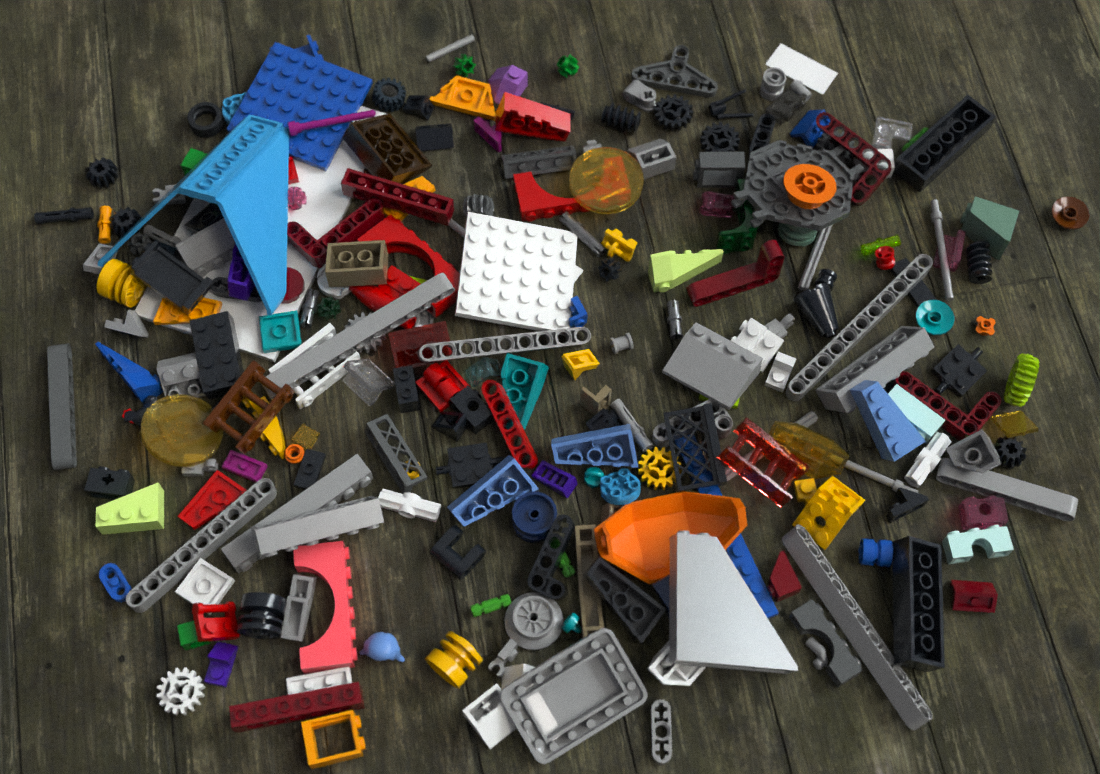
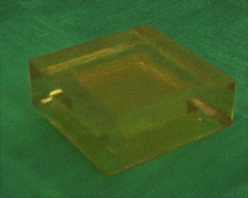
(305, 437)

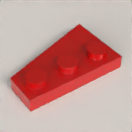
(211, 500)

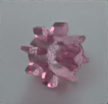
(296, 198)

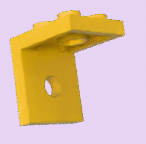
(835, 504)

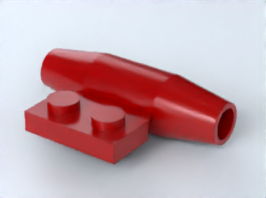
(377, 297)

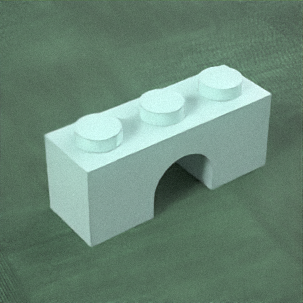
(993, 539)

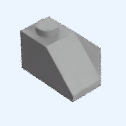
(974, 453)

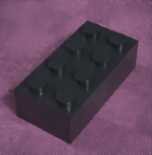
(217, 353)

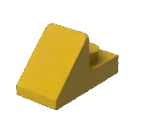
(579, 361)

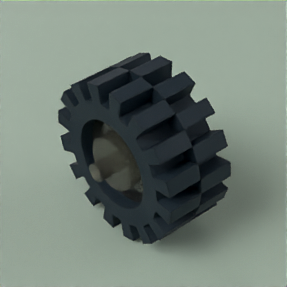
(388, 94)

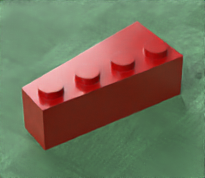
(531, 119)

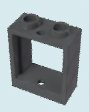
(719, 161)

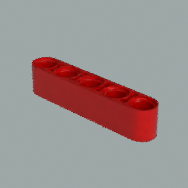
(503, 417)

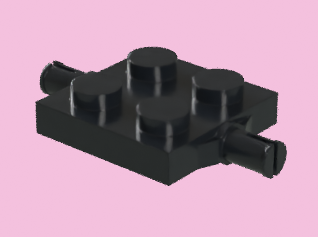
(959, 371)
(468, 464)

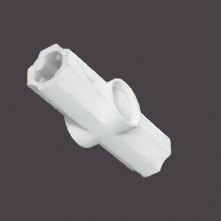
(927, 459)
(409, 505)

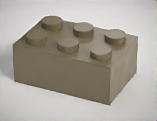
(356, 263)

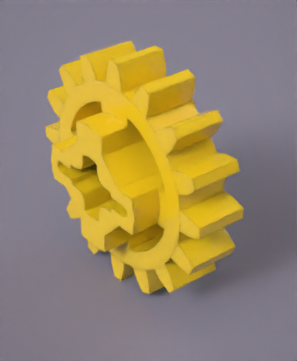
(651, 470)

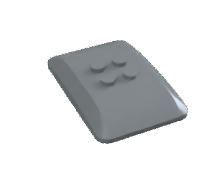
(573, 695)

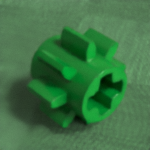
(464, 60)
(567, 65)

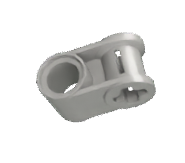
(640, 96)

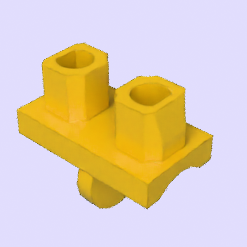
(617, 245)

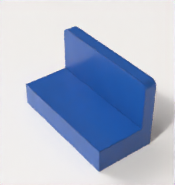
(808, 128)

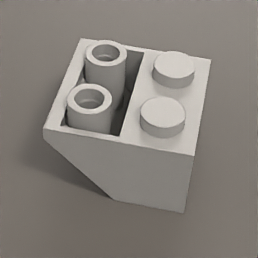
(654, 157)
(180, 376)

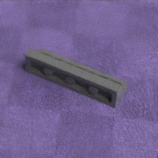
(539, 161)
(388, 456)

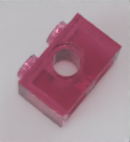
(972, 518)

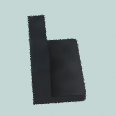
(434, 137)

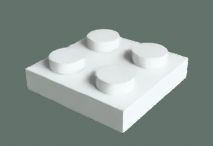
(205, 584)

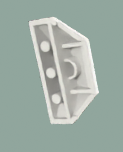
(672, 673)

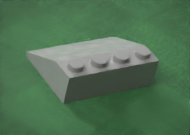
(713, 366)

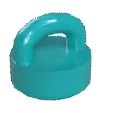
(593, 476)
(571, 623)

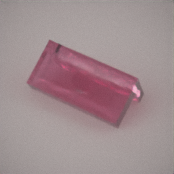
(953, 250)

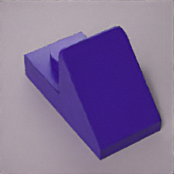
(221, 664)

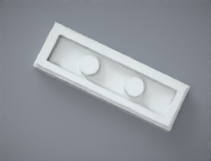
(318, 680)

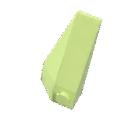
(672, 269)

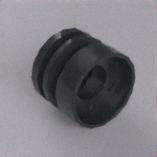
(261, 615)

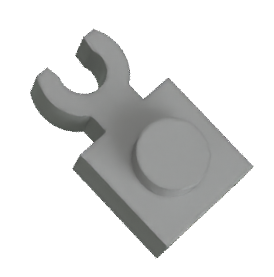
(177, 199)

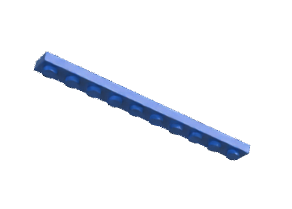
(737, 549)

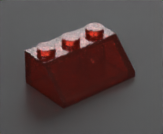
(408, 341)

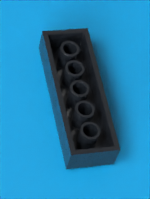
(943, 143)
(918, 604)

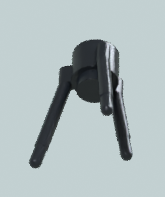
(718, 107)

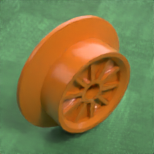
(809, 185)

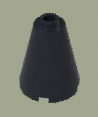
(819, 309)

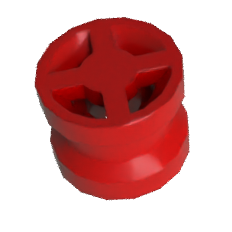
(885, 257)

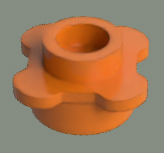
(981, 329)

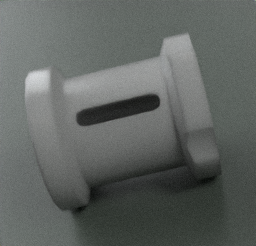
(621, 343)

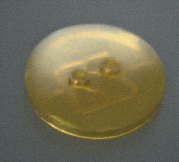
(606, 180)
(176, 433)

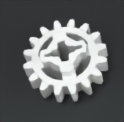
(187, 686)

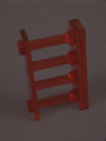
(771, 449)

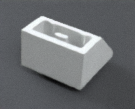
(490, 717)

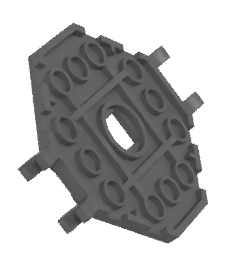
(769, 197)

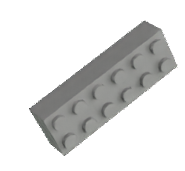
(879, 364)
(316, 525)

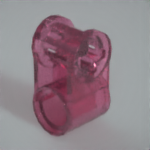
(717, 205)

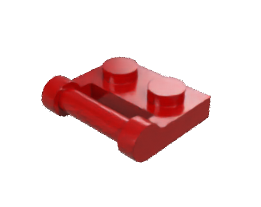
(215, 628)

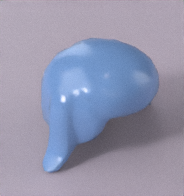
(382, 647)

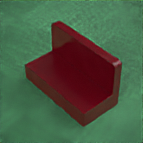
(973, 596)

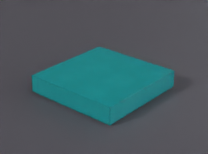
(280, 331)

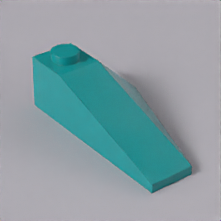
(522, 383)

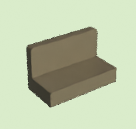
(597, 402)

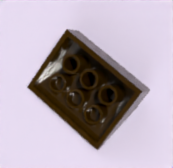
(386, 149)

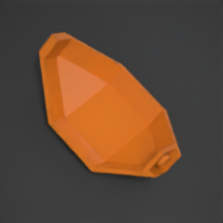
(640, 531)

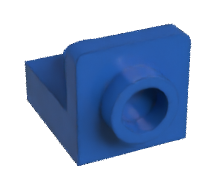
(578, 313)

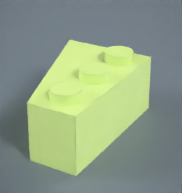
(133, 512)

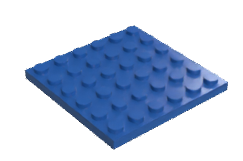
(302, 91)

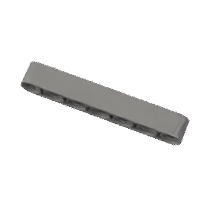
(1012, 490)

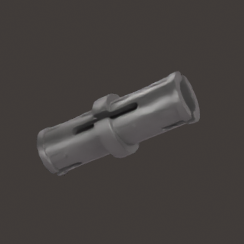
(309, 308)
(674, 319)

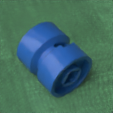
(875, 552)

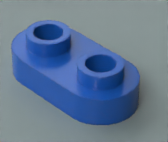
(116, 583)

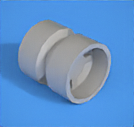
(772, 83)

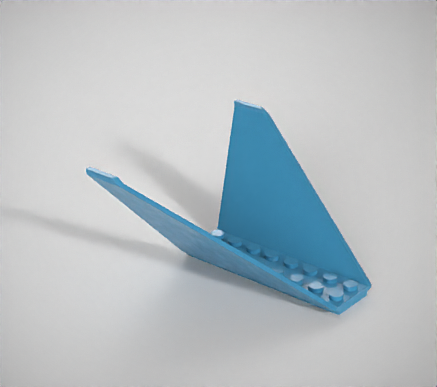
(250, 185)

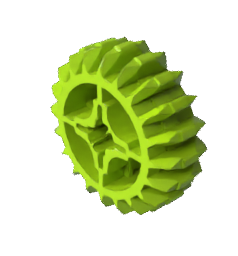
(1021, 380)

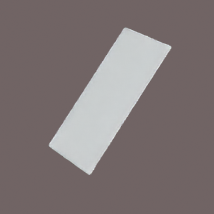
(802, 68)

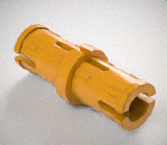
(104, 225)

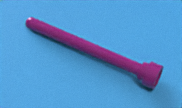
(295, 127)

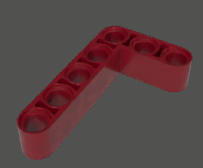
(858, 153)
(346, 231)
(740, 279)
(945, 408)

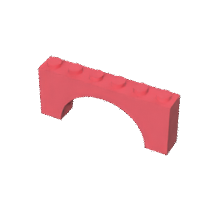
(336, 645)

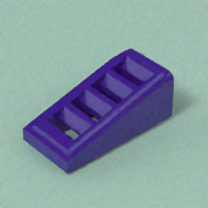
(566, 484)

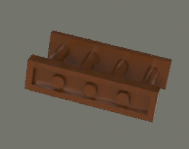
(241, 390)

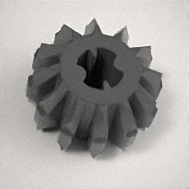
(478, 204)

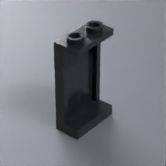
(170, 278)

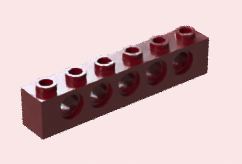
(398, 196)
(296, 707)

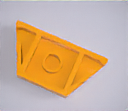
(466, 97)

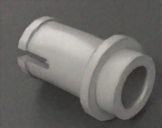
(799, 89)

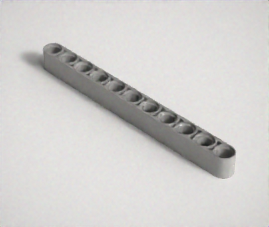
(361, 333)
(855, 334)
(857, 628)

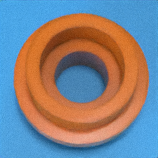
(290, 450)

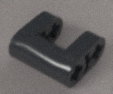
(451, 559)

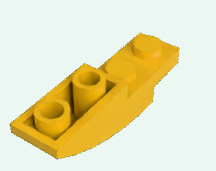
(272, 433)

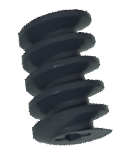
(621, 118)
(979, 262)

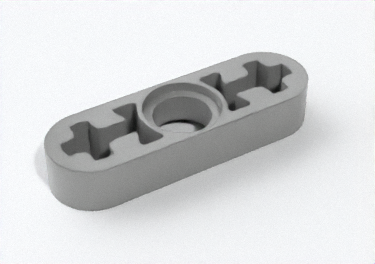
(656, 747)

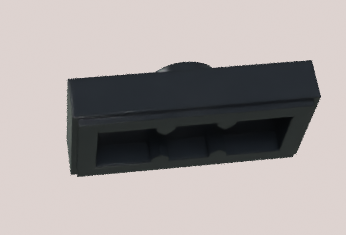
(309, 469)

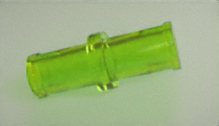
(871, 247)

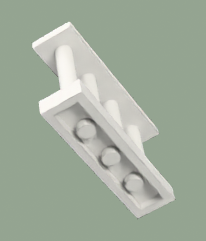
(320, 385)

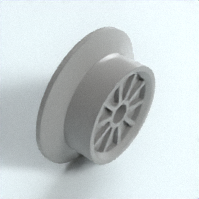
(529, 633)

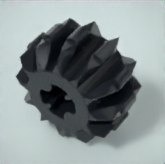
(101, 173)
(124, 220)
(1016, 452)

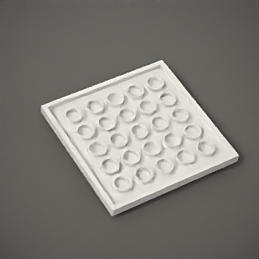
(516, 273)

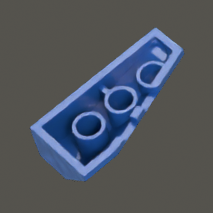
(135, 376)

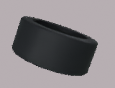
(205, 108)

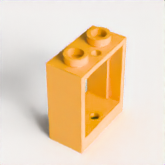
(310, 742)

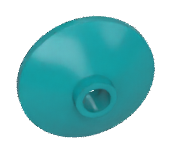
(935, 310)

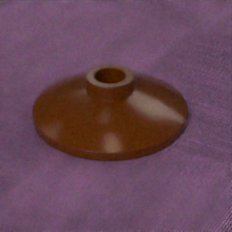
(1074, 208)

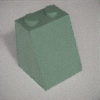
(989, 223)

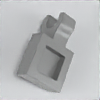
(779, 328)
(198, 470)
(507, 654)

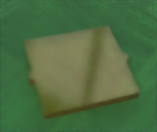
(1014, 424)

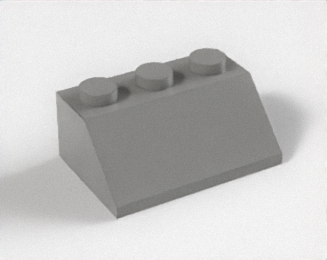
(207, 248)

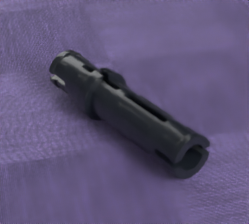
(64, 215)

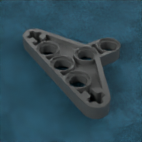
(667, 73)

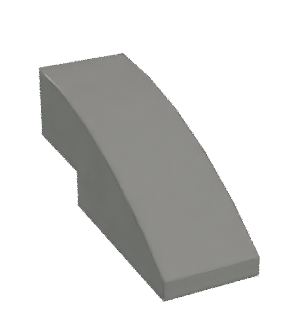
(298, 607)

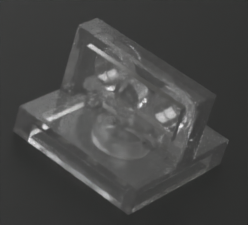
(366, 380)

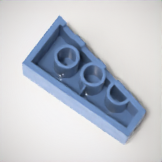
(885, 421)
(598, 447)
(493, 491)

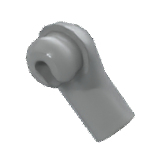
(820, 651)

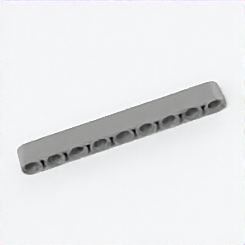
(513, 340)
(192, 548)

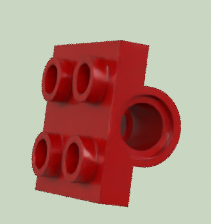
(440, 384)

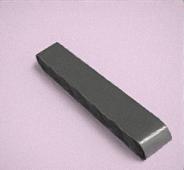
(61, 407)

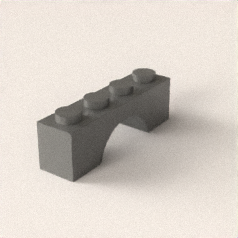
(810, 620)

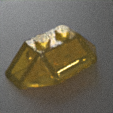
(817, 451)

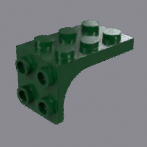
(742, 237)

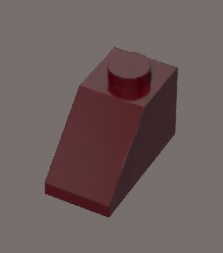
(783, 580)

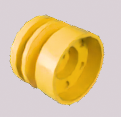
(119, 285)
(450, 663)

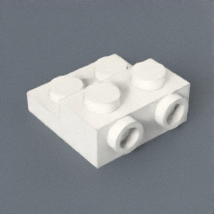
(758, 340)

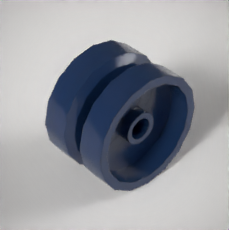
(533, 505)

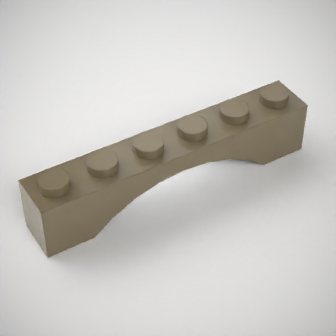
(589, 600)

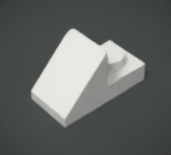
(780, 372)

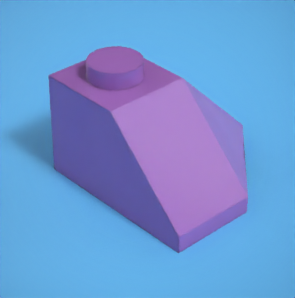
(509, 80)

